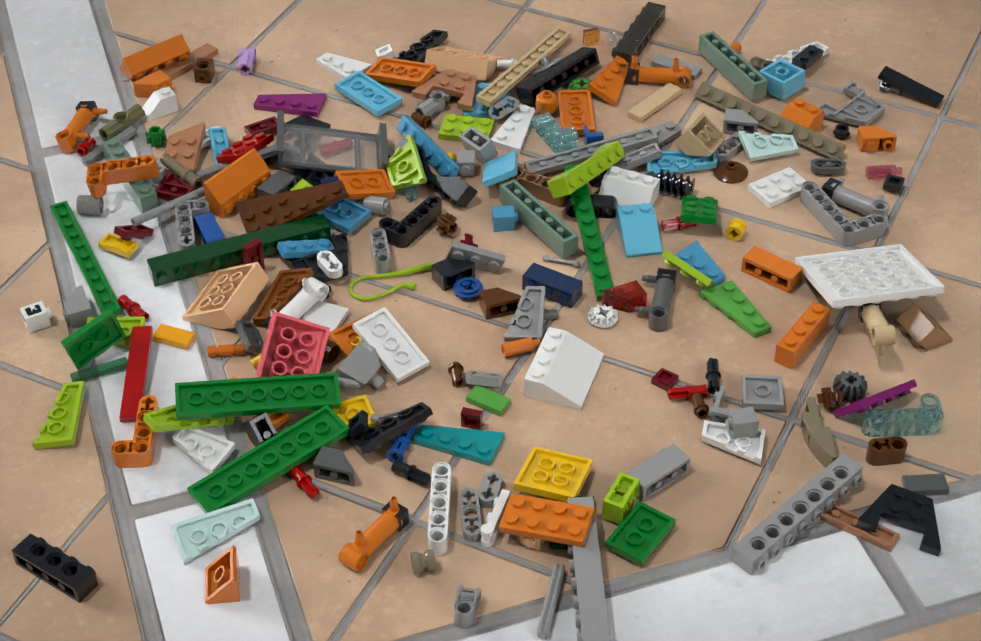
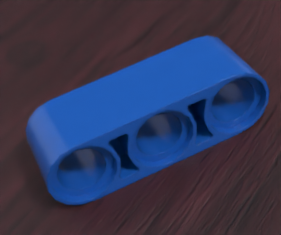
(208, 228)

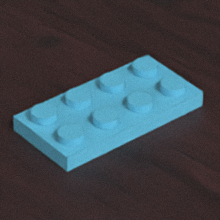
(368, 93)

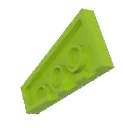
(63, 419)
(165, 420)

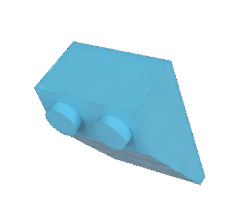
(638, 230)

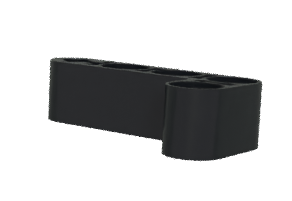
(406, 231)

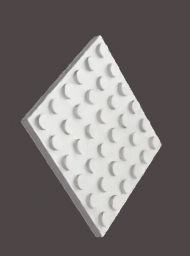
(869, 276)

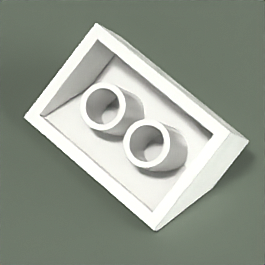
(629, 186)

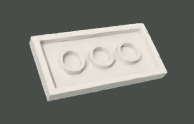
(393, 345)

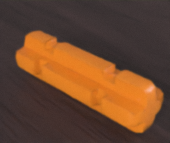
(226, 350)

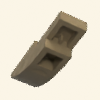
(816, 436)

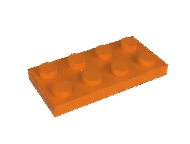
(401, 71)
(576, 109)
(547, 520)

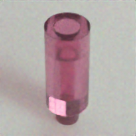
(882, 171)

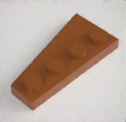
(281, 292)

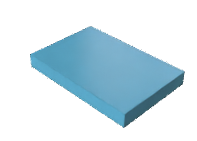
(500, 168)

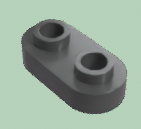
(828, 166)

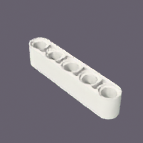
(439, 508)

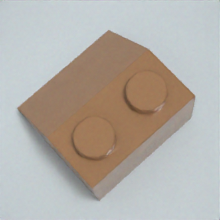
(923, 328)

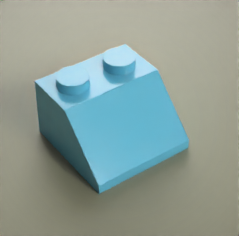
(783, 78)

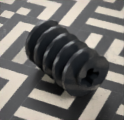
(674, 184)

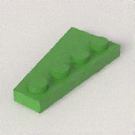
(737, 307)

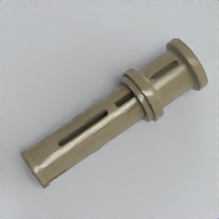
(187, 175)

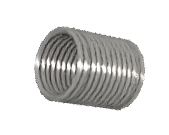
(89, 205)

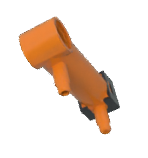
(658, 75)
(86, 112)
(393, 518)

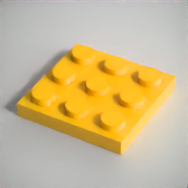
(553, 474)

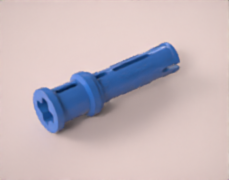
(401, 445)

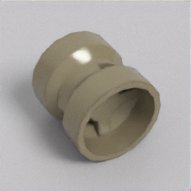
(421, 561)

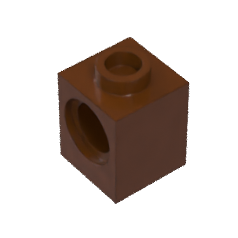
(204, 70)

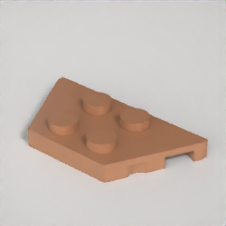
(186, 146)

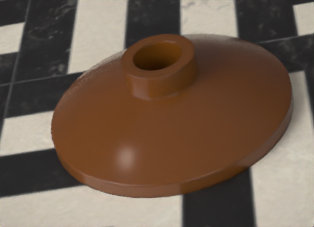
(730, 172)

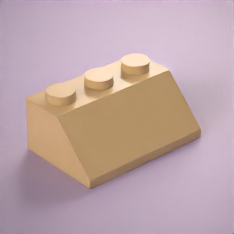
(700, 137)

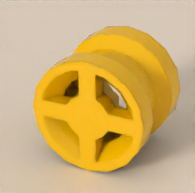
(735, 229)

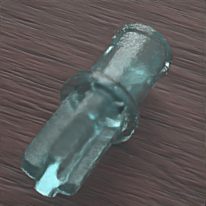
(411, 193)

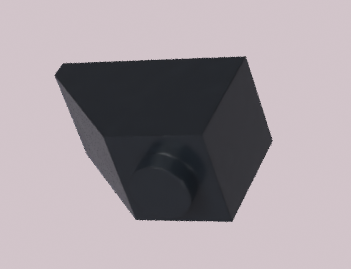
(449, 270)
(259, 429)

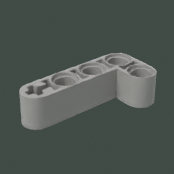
(185, 223)

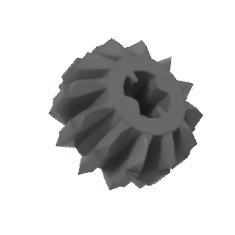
(851, 385)

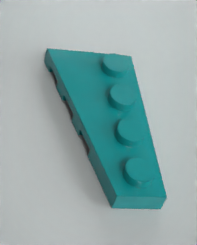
(468, 444)

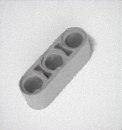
(380, 251)

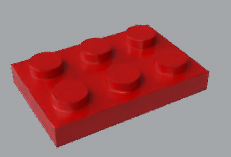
(246, 144)

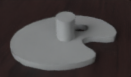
(545, 64)

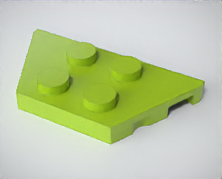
(406, 167)

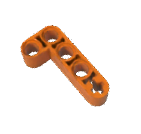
(119, 171)
(140, 450)

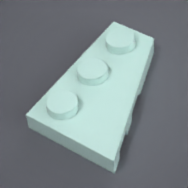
(767, 146)

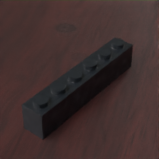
(558, 74)

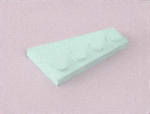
(210, 529)

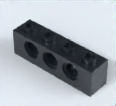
(55, 567)

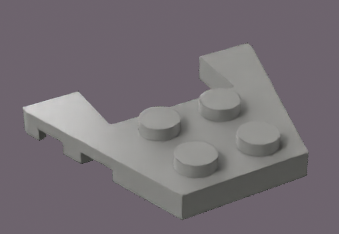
(858, 111)

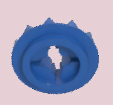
(464, 284)

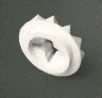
(597, 319)

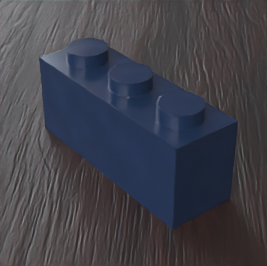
(559, 286)

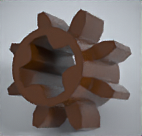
(446, 224)
(830, 397)

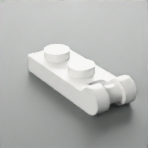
(490, 530)

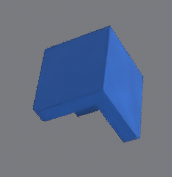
(591, 137)

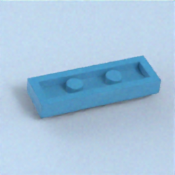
(303, 248)

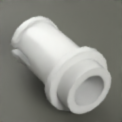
(505, 64)

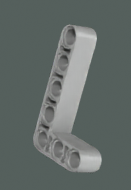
(836, 222)

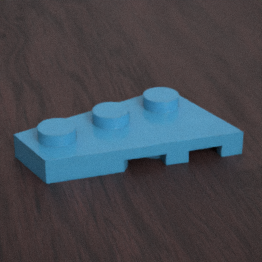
(701, 261)

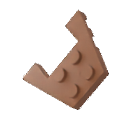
(451, 83)

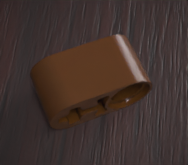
(886, 451)

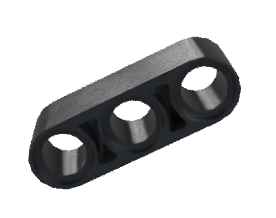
(603, 206)

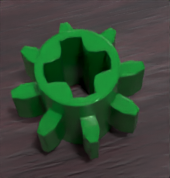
(155, 136)

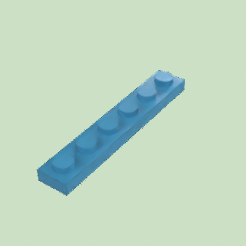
(433, 152)

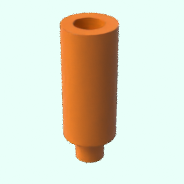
(519, 346)

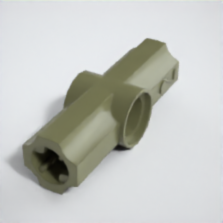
(121, 121)

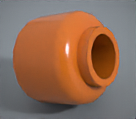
(546, 102)

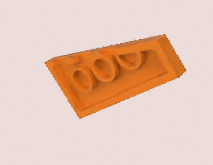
(610, 81)

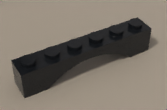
(455, 187)

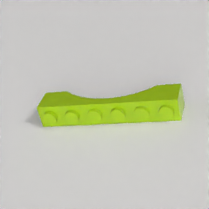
(581, 174)

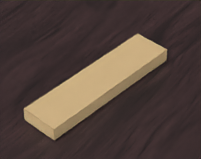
(654, 102)

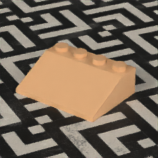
(463, 61)
(227, 296)

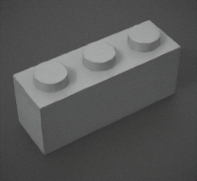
(660, 470)

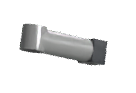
(854, 200)

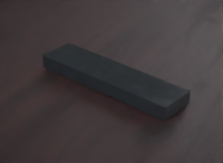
(911, 86)

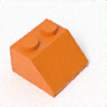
(804, 114)

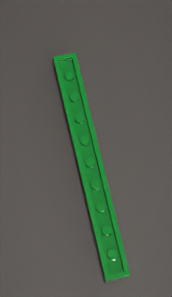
(591, 239)
(85, 258)

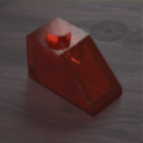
(625, 297)

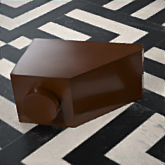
(498, 302)

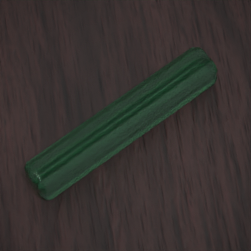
(99, 370)

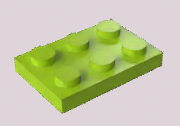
(455, 125)

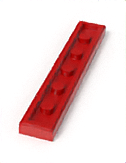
(136, 372)

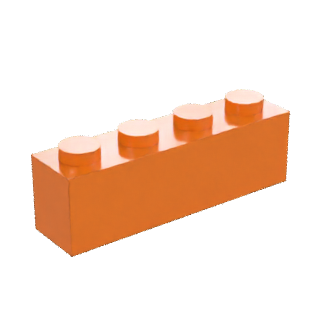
(802, 335)

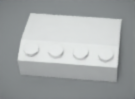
(562, 369)

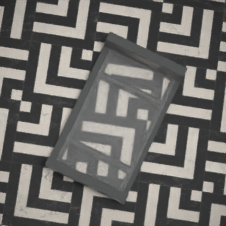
(330, 148)

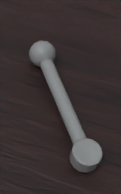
(546, 258)
(374, 418)

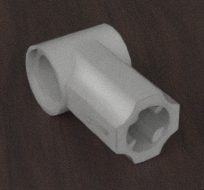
(435, 103)

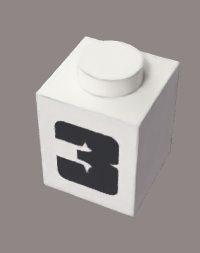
(36, 316)

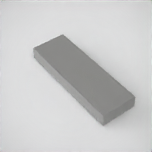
(666, 62)
(639, 157)

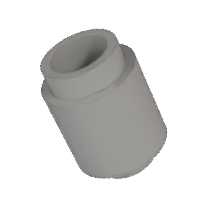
(377, 205)

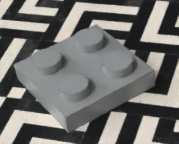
(762, 392)

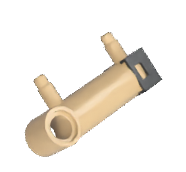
(877, 326)

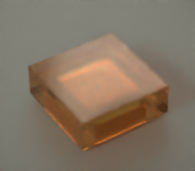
(591, 36)

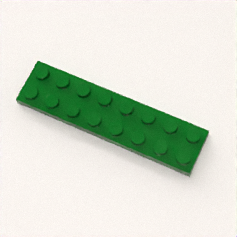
(256, 395)
(268, 460)

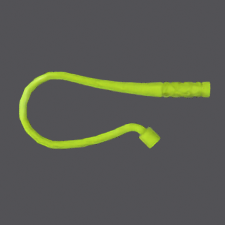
(410, 285)

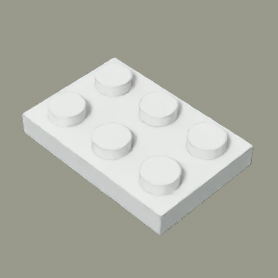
(777, 187)

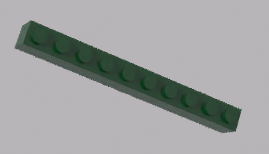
(229, 251)

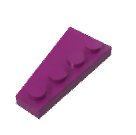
(292, 103)
(876, 400)

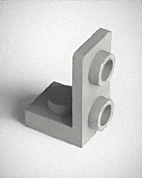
(716, 412)

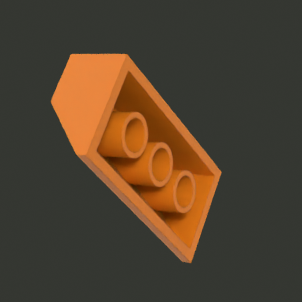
(155, 57)
(235, 183)

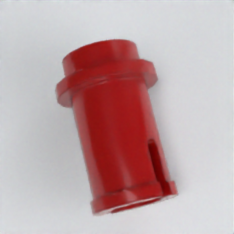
(83, 148)

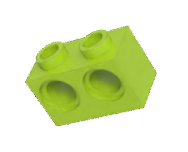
(620, 498)

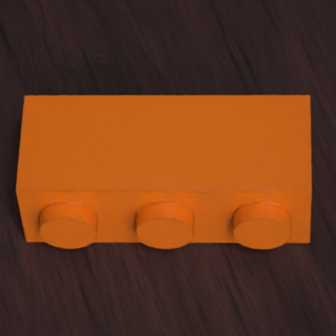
(771, 269)

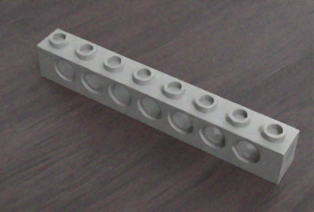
(796, 514)

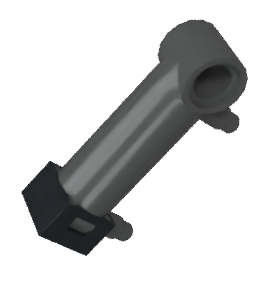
(662, 299)

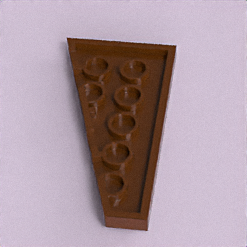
(289, 205)

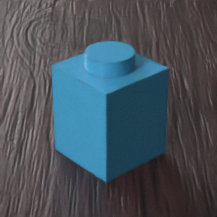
(504, 218)

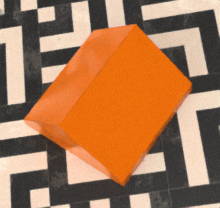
(223, 578)

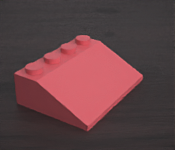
(292, 347)

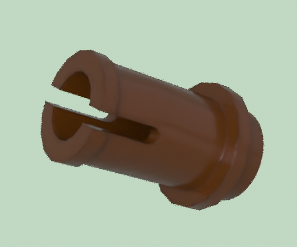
(424, 121)
(456, 370)
(700, 408)

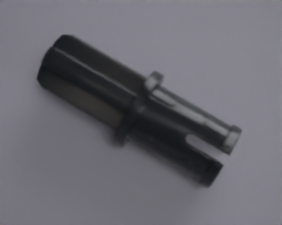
(713, 375)
(410, 472)

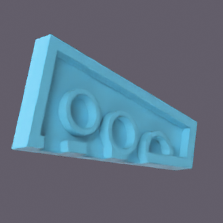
(680, 162)

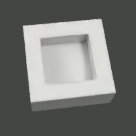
(385, 51)

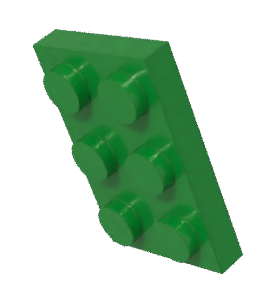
(699, 210)
(93, 339)
(640, 533)

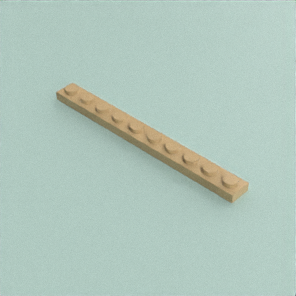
(522, 67)

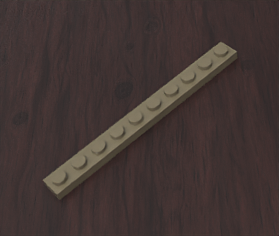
(772, 121)

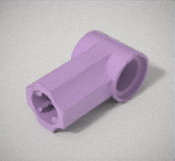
(246, 59)

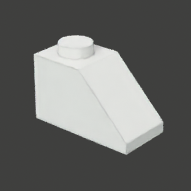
(160, 104)

